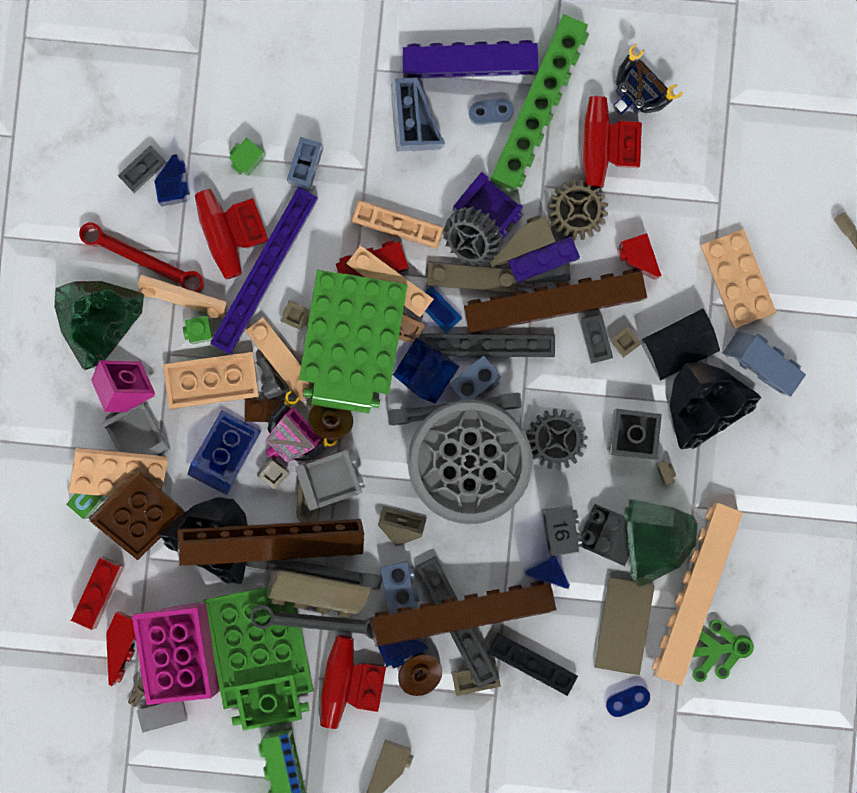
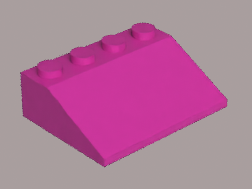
(176, 654)

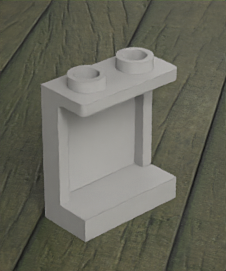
(135, 432)
(329, 479)

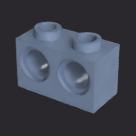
(305, 163)
(470, 376)
(393, 587)

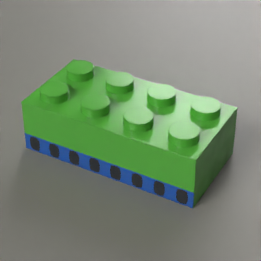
(281, 762)

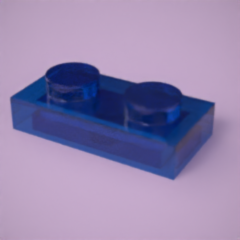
(441, 311)

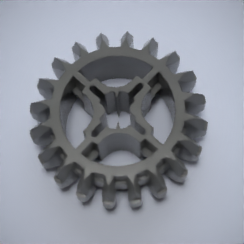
(472, 236)
(571, 427)

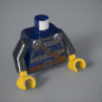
(640, 87)

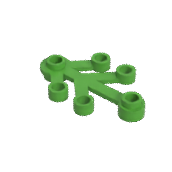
(715, 650)

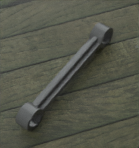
(405, 416)
(340, 575)
(312, 622)

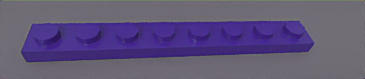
(264, 271)

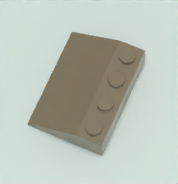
(316, 592)

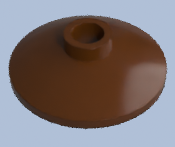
(340, 419)
(423, 681)

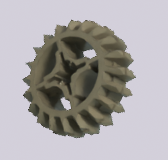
(570, 203)

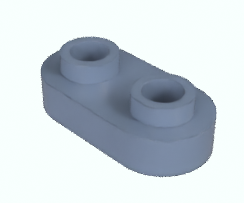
(491, 112)

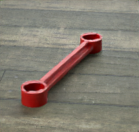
(139, 257)

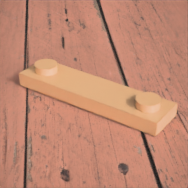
(397, 224)
(373, 267)
(187, 298)
(278, 356)

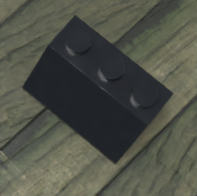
(681, 343)

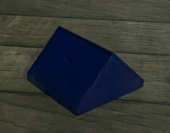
(547, 570)

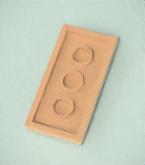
(738, 279)
(211, 380)
(105, 471)

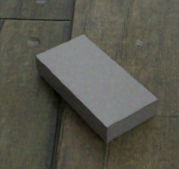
(161, 715)

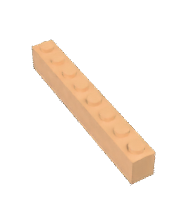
(697, 593)

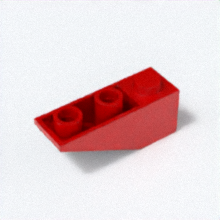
(120, 642)

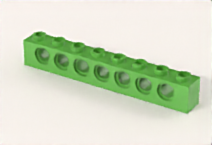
(567, 29)

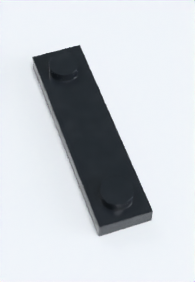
(532, 664)

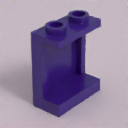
(488, 197)

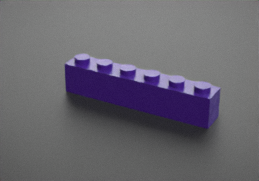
(470, 60)

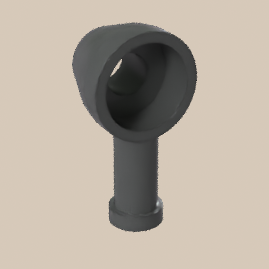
(273, 386)

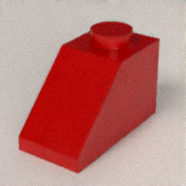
(640, 256)

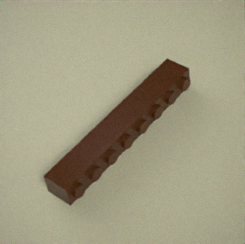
(555, 302)
(270, 542)
(462, 614)

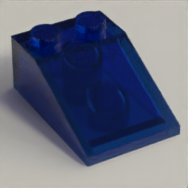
(223, 452)

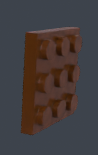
(136, 514)

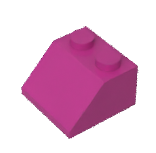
(121, 385)

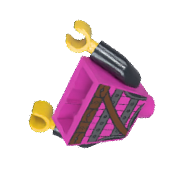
(292, 435)

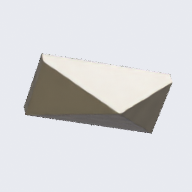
(401, 526)

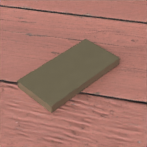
(624, 626)

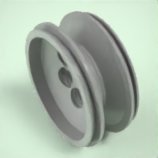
(448, 496)

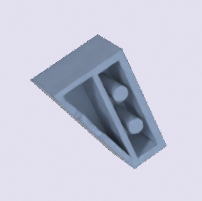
(412, 117)
(765, 362)

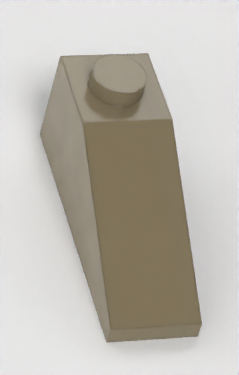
(529, 238)
(390, 766)

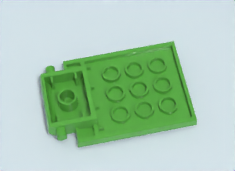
(351, 340)
(256, 666)

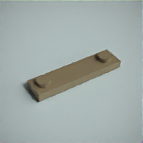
(471, 278)

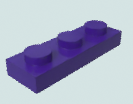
(543, 259)

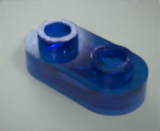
(628, 701)

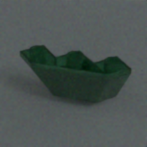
(95, 317)
(657, 539)

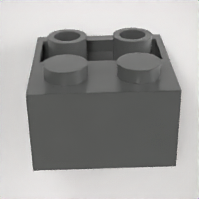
(606, 535)

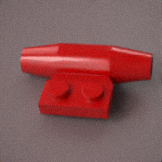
(607, 143)
(228, 230)
(350, 683)

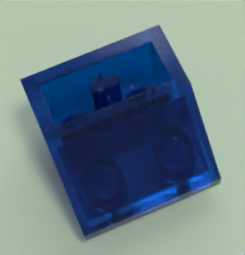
(425, 371)

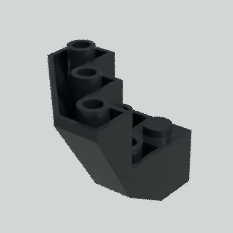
(707, 402)
(210, 514)

